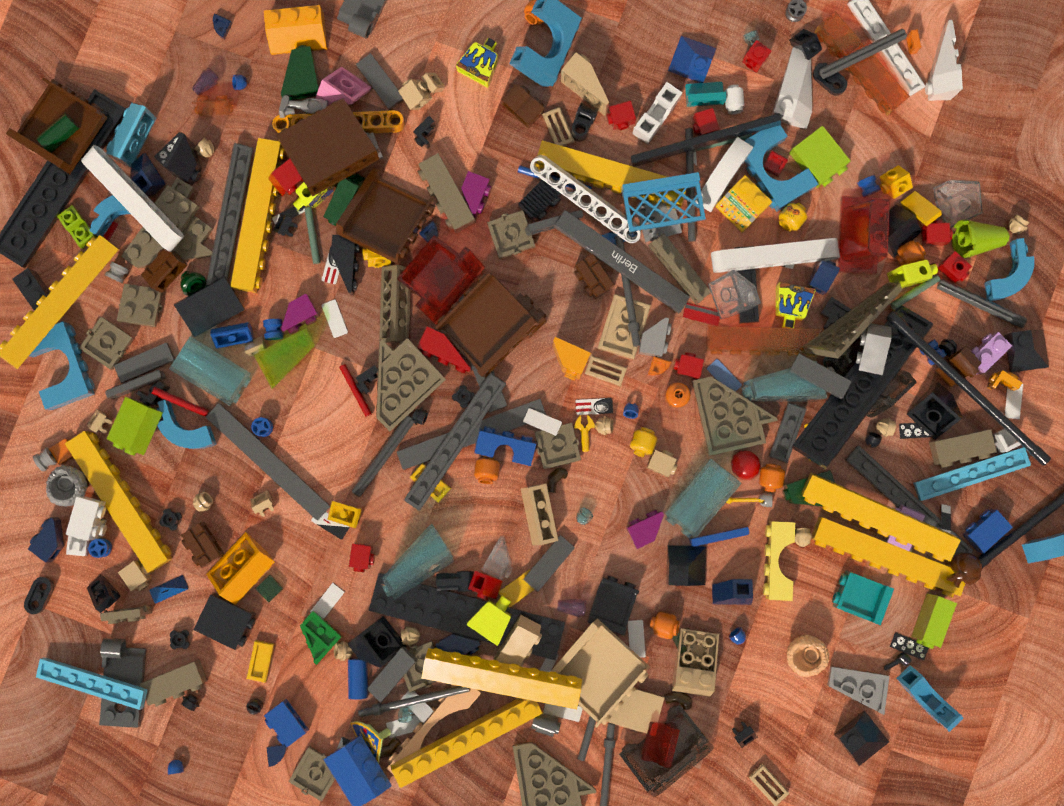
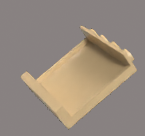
(606, 670)

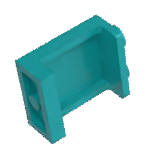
(862, 597)

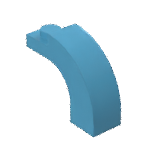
(108, 211)
(1018, 277)
(170, 428)
(1044, 548)
(928, 698)

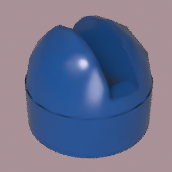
(239, 82)
(631, 410)
(737, 636)
(175, 767)

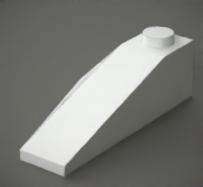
(945, 73)
(795, 92)

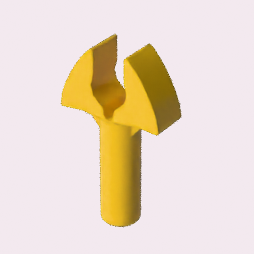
(584, 432)

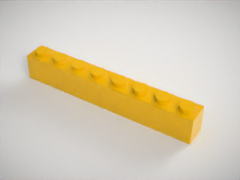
(601, 171)
(257, 217)
(59, 300)
(119, 501)
(881, 517)
(883, 554)
(502, 678)
(464, 740)

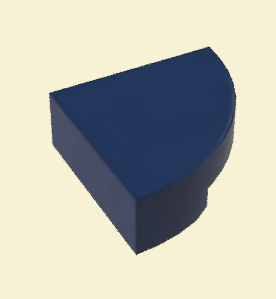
(221, 25)
(429, 231)
(275, 754)

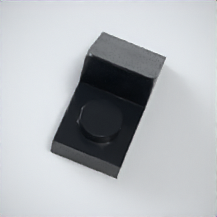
(102, 593)

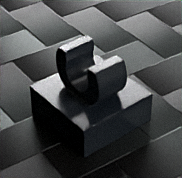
(283, 224)
(746, 736)

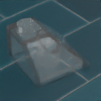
(958, 200)
(733, 294)
(499, 560)

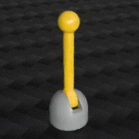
(764, 499)

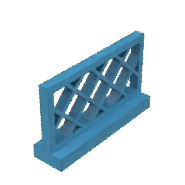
(663, 185)

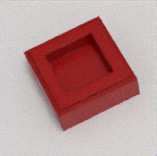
(775, 163)

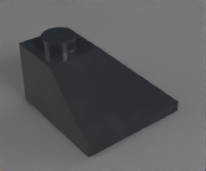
(184, 160)
(1027, 350)
(936, 411)
(686, 565)
(377, 643)
(861, 738)

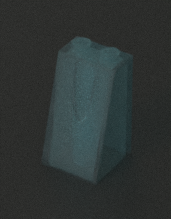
(210, 371)
(782, 387)
(701, 498)
(417, 564)

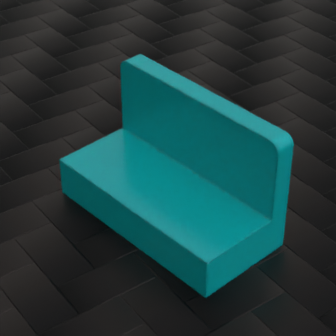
(705, 94)

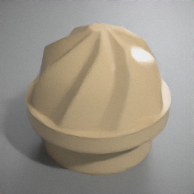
(205, 148)
(1018, 224)
(605, 425)
(886, 427)
(202, 501)
(802, 536)
(410, 636)
(342, 651)

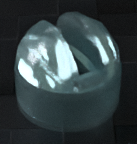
(753, 35)
(584, 516)
(404, 715)

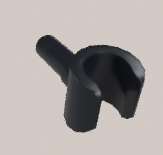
(902, 658)

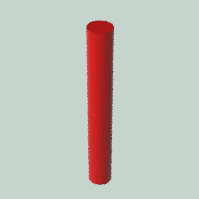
(356, 392)
(179, 401)

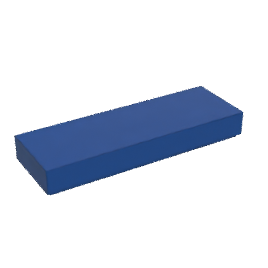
(720, 536)

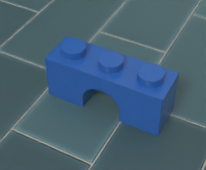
(489, 440)

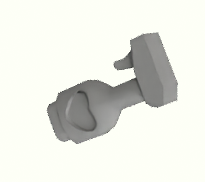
(308, 105)

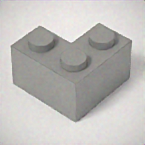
(875, 344)

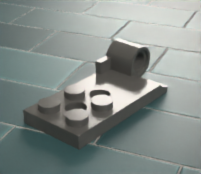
(361, 15)
(123, 665)

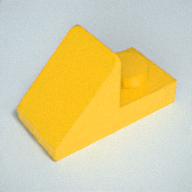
(344, 514)

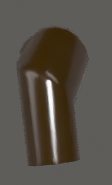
(554, 477)
(679, 697)
(387, 751)

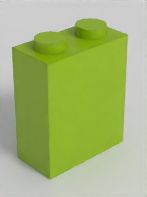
(821, 156)
(134, 426)
(933, 621)

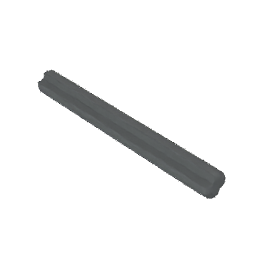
(862, 53)
(981, 303)
(383, 456)

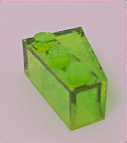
(284, 356)

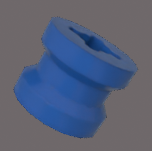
(869, 186)
(259, 428)
(95, 548)

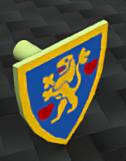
(371, 737)

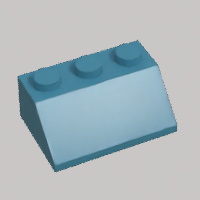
(131, 134)

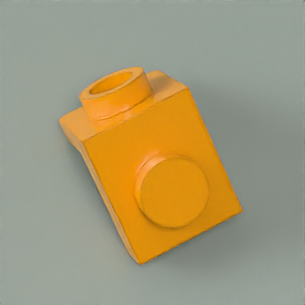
(1007, 379)

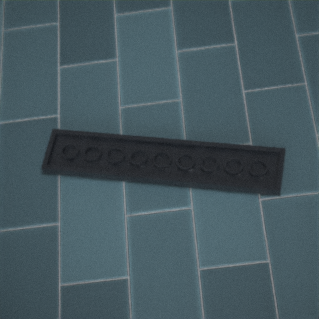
(52, 193)
(841, 417)
(453, 611)

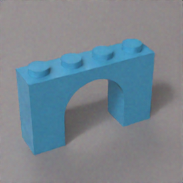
(563, 26)
(777, 191)
(77, 383)

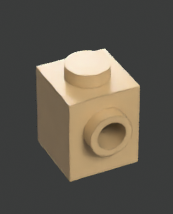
(415, 94)
(662, 463)
(135, 576)

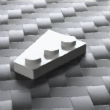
(861, 686)

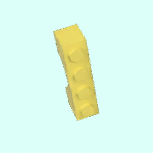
(779, 536)

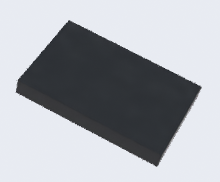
(209, 306)

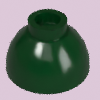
(192, 282)

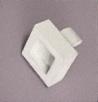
(77, 546)

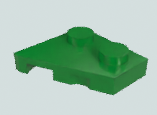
(319, 636)

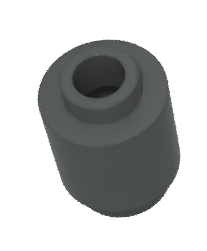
(546, 724)

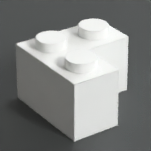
(87, 519)

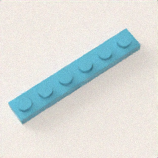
(972, 474)
(91, 683)

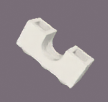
(658, 113)

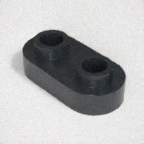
(828, 82)
(38, 594)

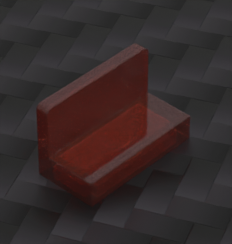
(660, 743)

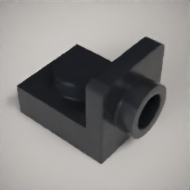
(807, 43)
(426, 128)
(368, 376)
(152, 399)

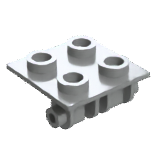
(652, 234)

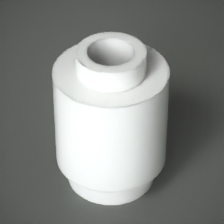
(734, 99)

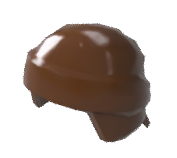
(965, 568)

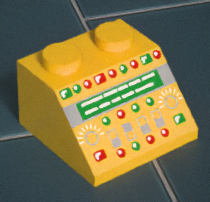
(743, 204)

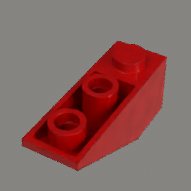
(437, 344)

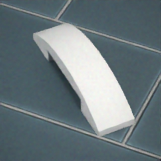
(724, 173)

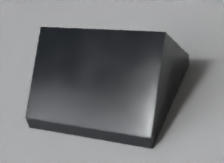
(902, 228)

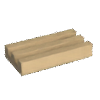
(570, 140)
(604, 378)
(757, 772)

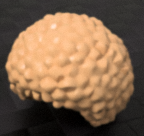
(807, 656)

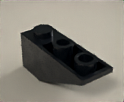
(344, 255)

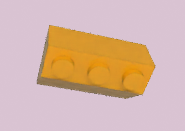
(295, 27)
(570, 358)
(240, 568)

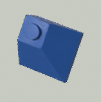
(692, 59)

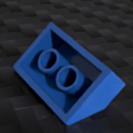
(357, 772)

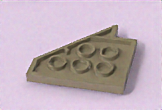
(145, 248)
(402, 381)
(728, 418)
(546, 780)

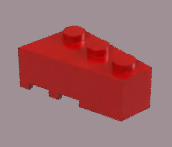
(286, 178)

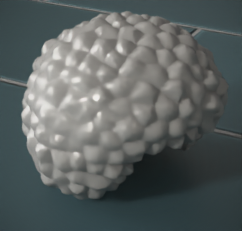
(65, 485)

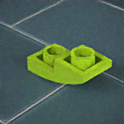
(76, 226)

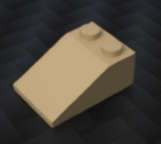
(582, 80)

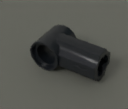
(454, 581)

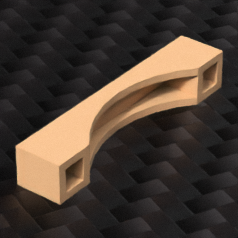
(447, 706)

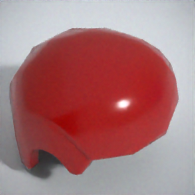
(745, 465)

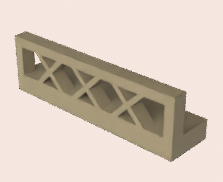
(679, 268)
(398, 304)

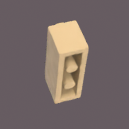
(539, 514)
(519, 642)

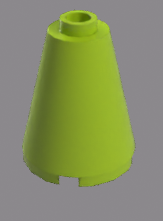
(976, 238)

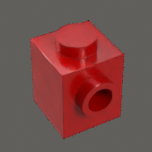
(756, 56)
(621, 115)
(705, 122)
(936, 234)
(955, 267)
(688, 366)
(361, 557)
(485, 585)

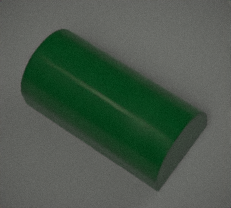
(57, 133)

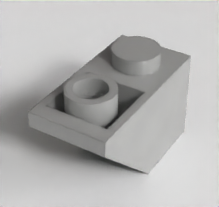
(654, 338)

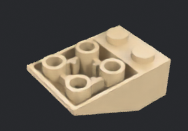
(697, 666)

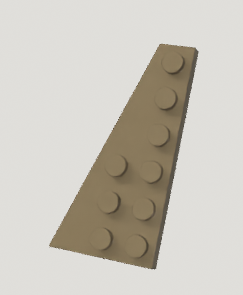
(847, 329)

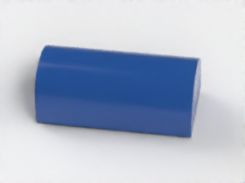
(232, 335)
(357, 679)

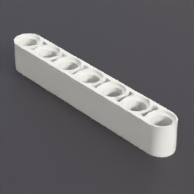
(575, 197)
(132, 198)
(775, 255)

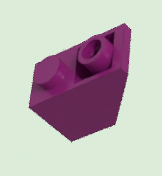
(474, 191)
(298, 313)
(646, 530)

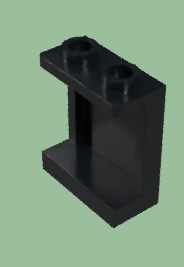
(613, 604)
(225, 622)

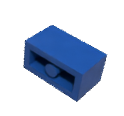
(987, 530)
(286, 723)

